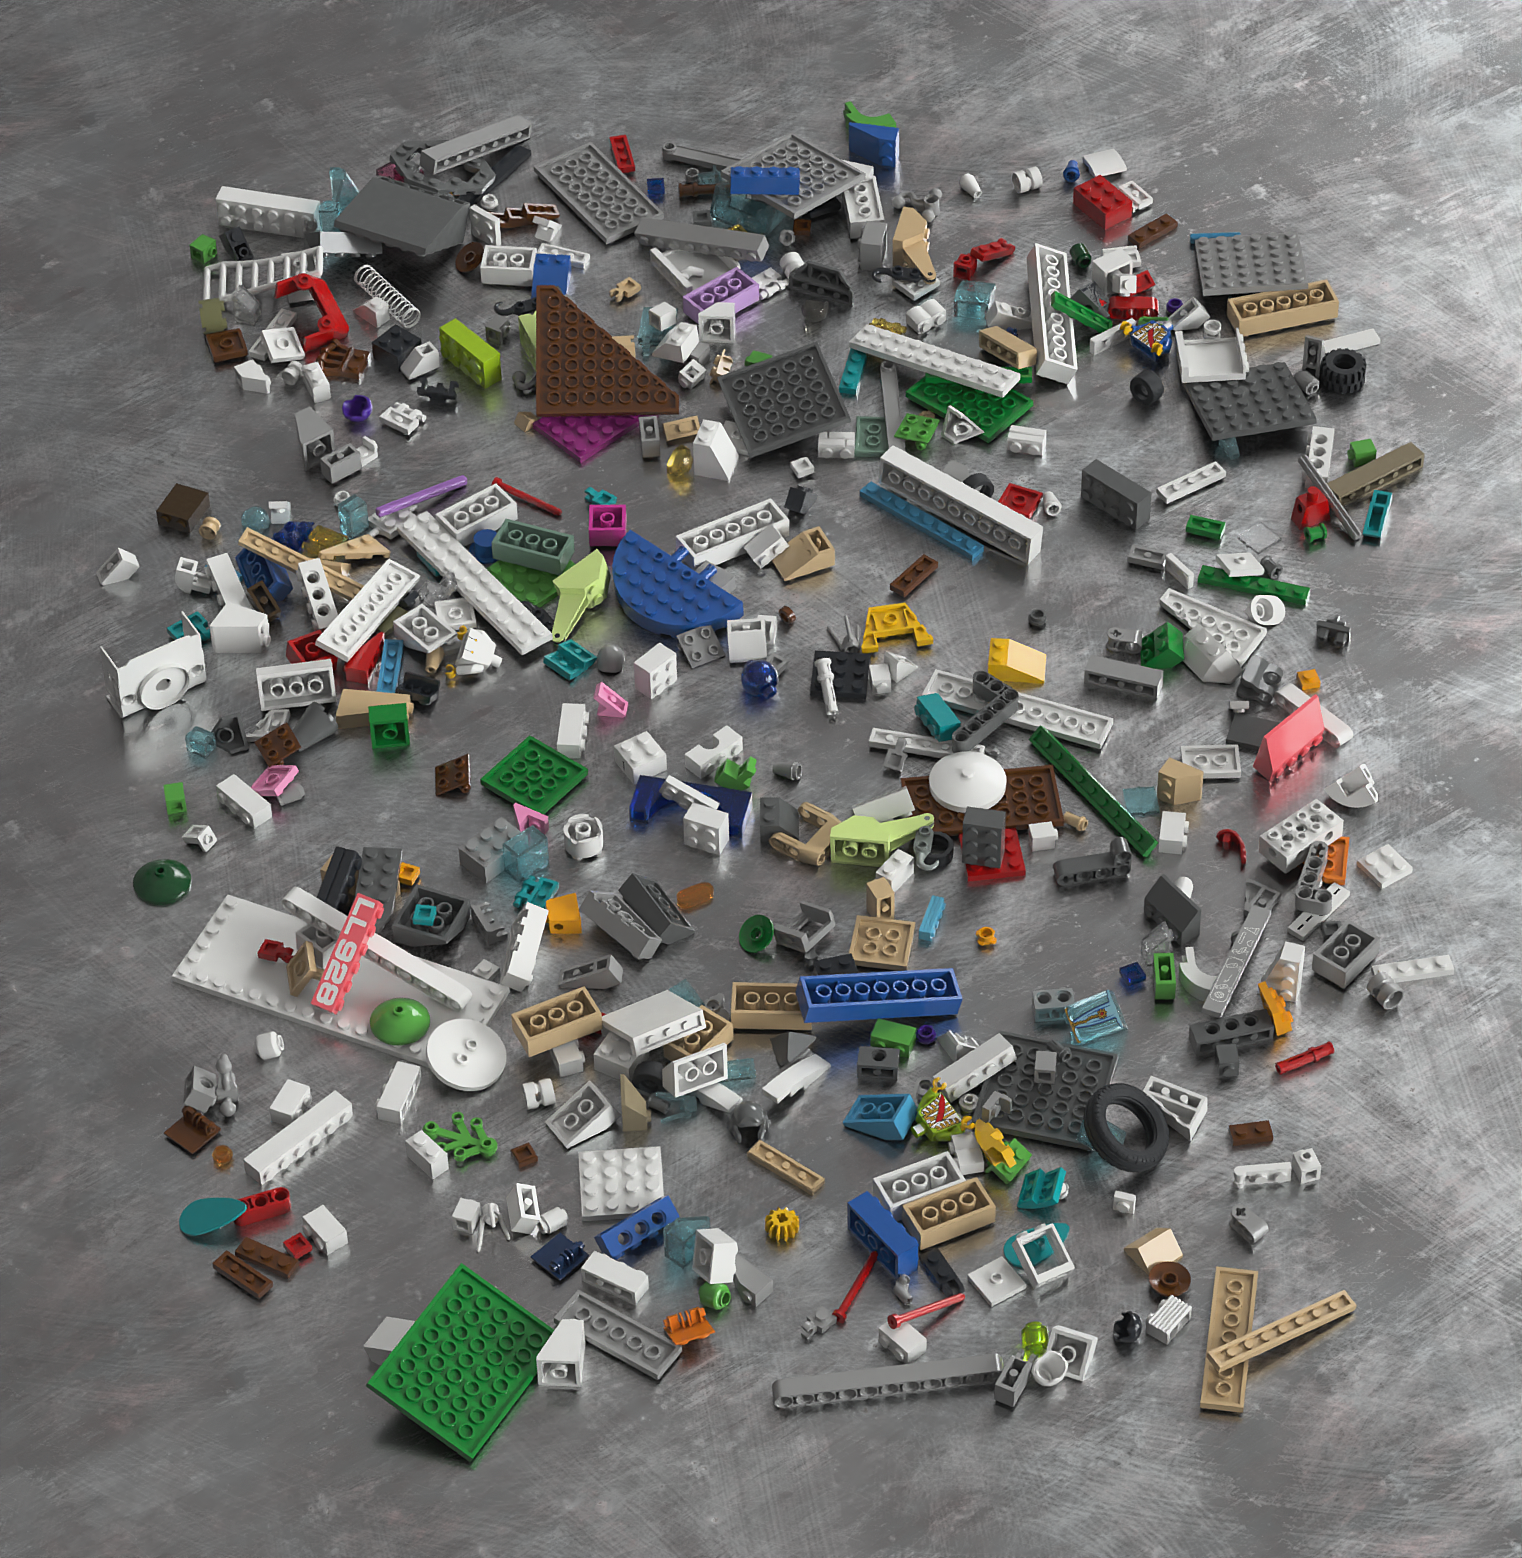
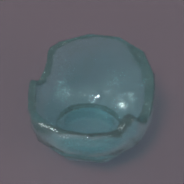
(255, 518)

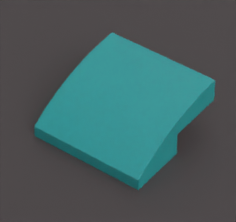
(570, 659)
(1041, 1188)

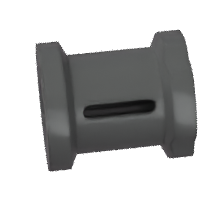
(1271, 567)

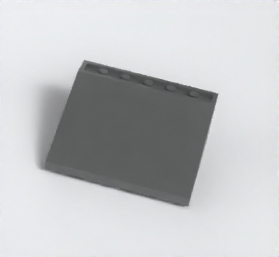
(405, 216)

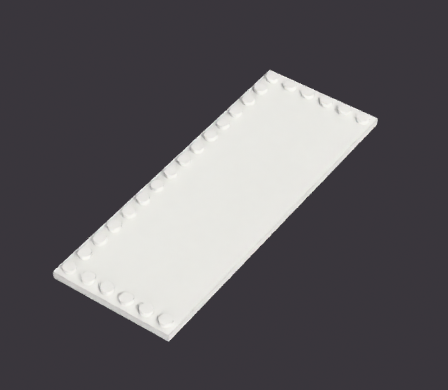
(228, 967)

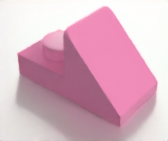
(609, 702)
(527, 817)

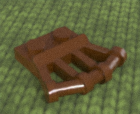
(352, 360)

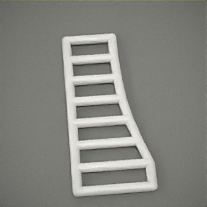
(271, 284)

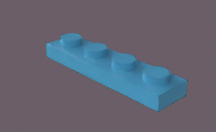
(390, 665)

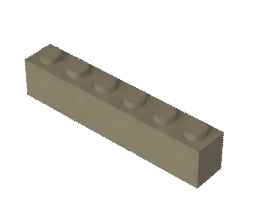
(1377, 473)

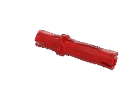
(1313, 1054)

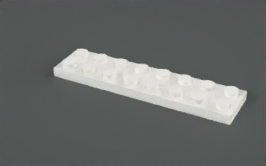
(367, 610)

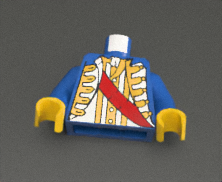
(1150, 338)

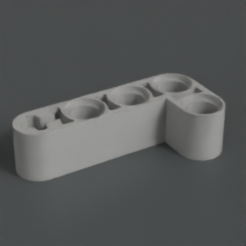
(1308, 894)

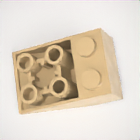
(805, 554)

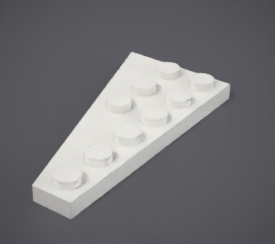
(1232, 632)

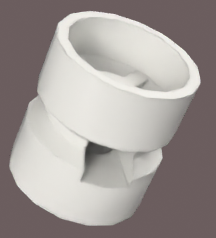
(1027, 179)
(790, 262)
(545, 1091)

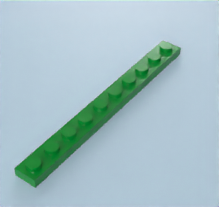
(1093, 791)

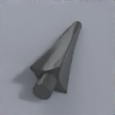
(810, 956)

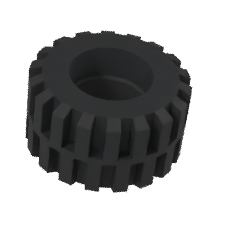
(1343, 370)

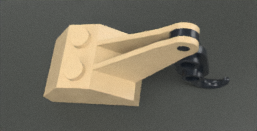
(910, 249)

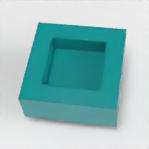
(424, 915)

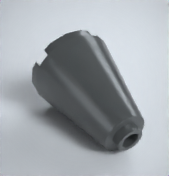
(314, 726)

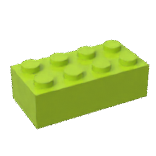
(470, 353)

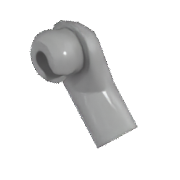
(901, 1287)

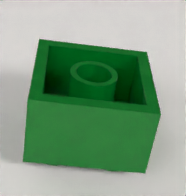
(389, 725)

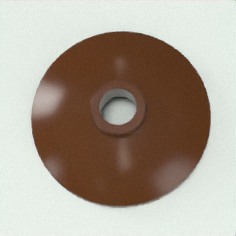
(469, 257)
(1169, 1278)

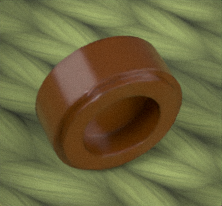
(787, 615)

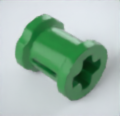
(1315, 532)

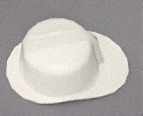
(1265, 610)

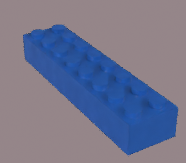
(878, 995)

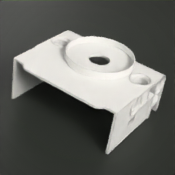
(145, 677)

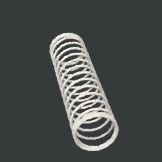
(362, 284)

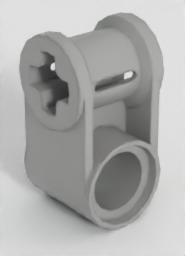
(1126, 640)
(1248, 1226)

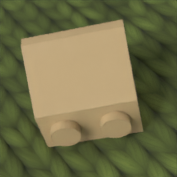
(1179, 783)

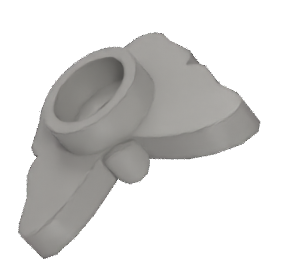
(715, 1004)

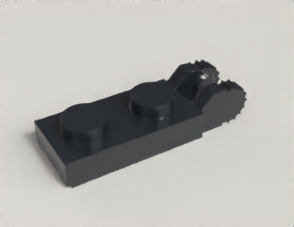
(941, 1272)

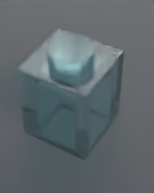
(200, 741)

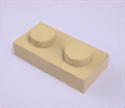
(681, 428)

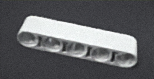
(1335, 730)

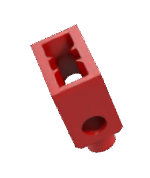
(1310, 508)

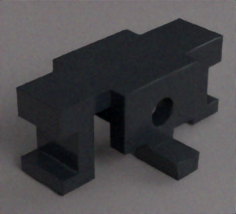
(438, 392)

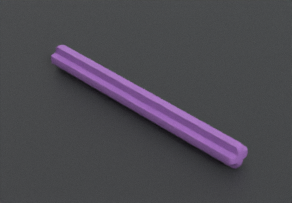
(421, 496)

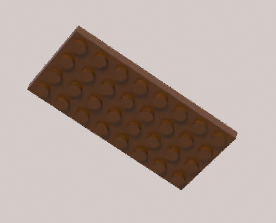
(1028, 799)

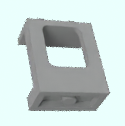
(795, 939)

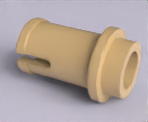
(1075, 821)

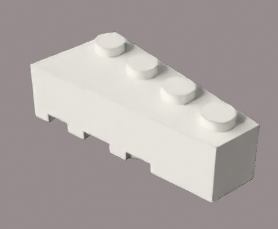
(523, 947)

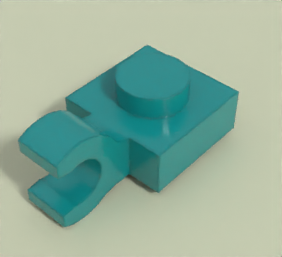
(599, 498)

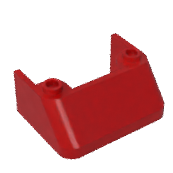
(332, 322)

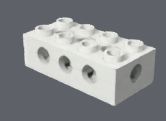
(868, 193)
(1291, 839)

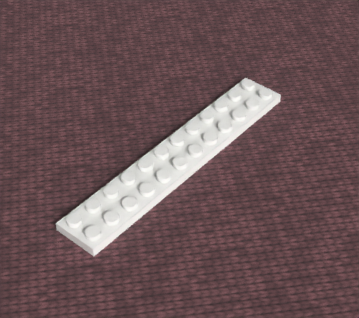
(475, 583)

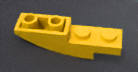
(992, 1144)

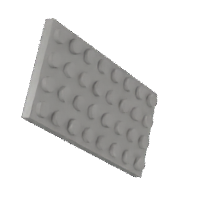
(597, 192)

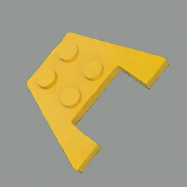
(891, 621)

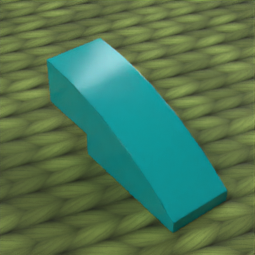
(1377, 513)

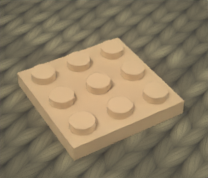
(882, 942)

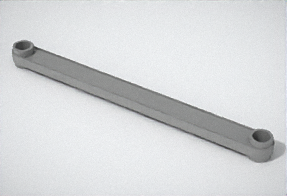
(671, 151)
(891, 405)

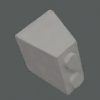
(313, 436)

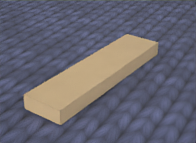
(786, 1167)

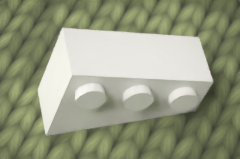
(1180, 1106)

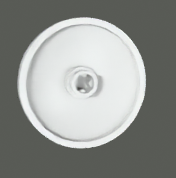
(966, 781)

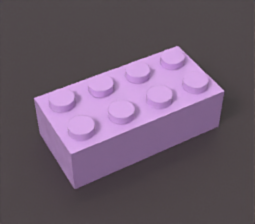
(730, 288)

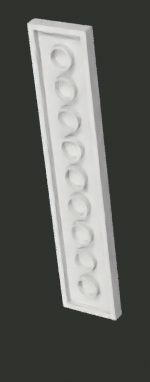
(934, 360)
(1032, 711)

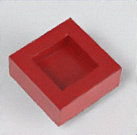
(297, 1245)

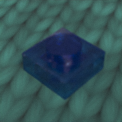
(655, 186)
(1132, 974)

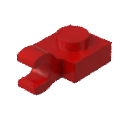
(273, 950)

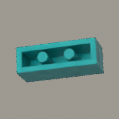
(937, 716)

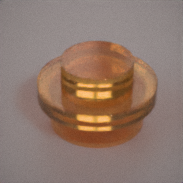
(222, 1154)

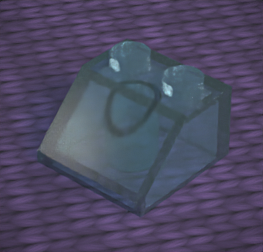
(680, 1238)

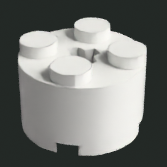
(583, 836)

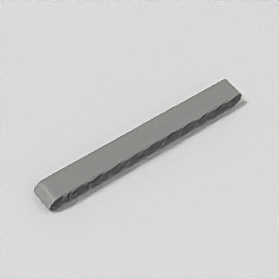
(887, 1380)

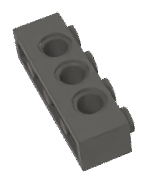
(1235, 1029)

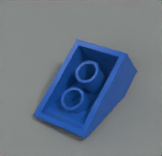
(875, 143)
(552, 270)

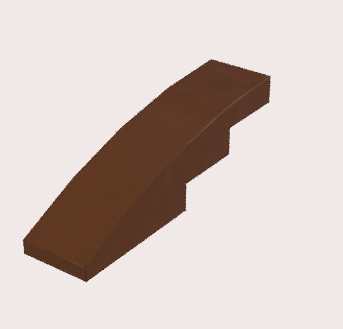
(524, 216)

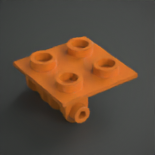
(692, 1328)

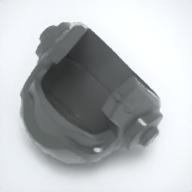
(748, 1115)

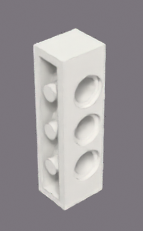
(1319, 452)
(313, 570)

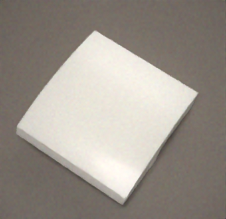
(1104, 162)

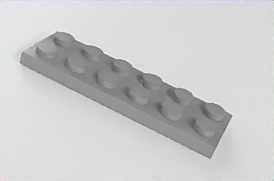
(621, 1335)

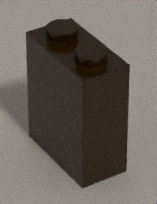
(183, 508)

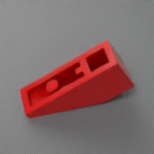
(364, 661)

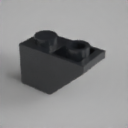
(236, 244)
(800, 499)

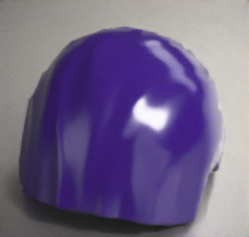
(357, 408)

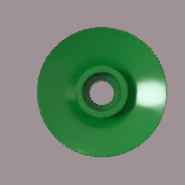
(750, 932)

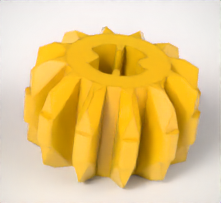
(782, 1224)

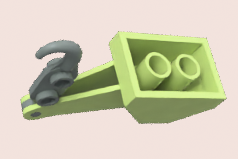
(869, 843)

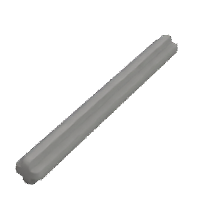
(1333, 502)

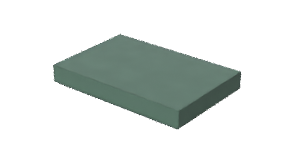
(870, 437)

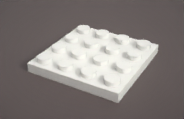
(619, 1181)

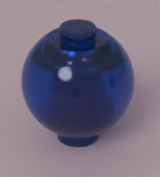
(759, 678)

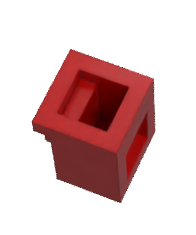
(965, 262)

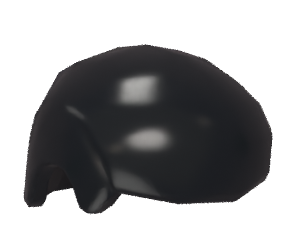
(1128, 1328)

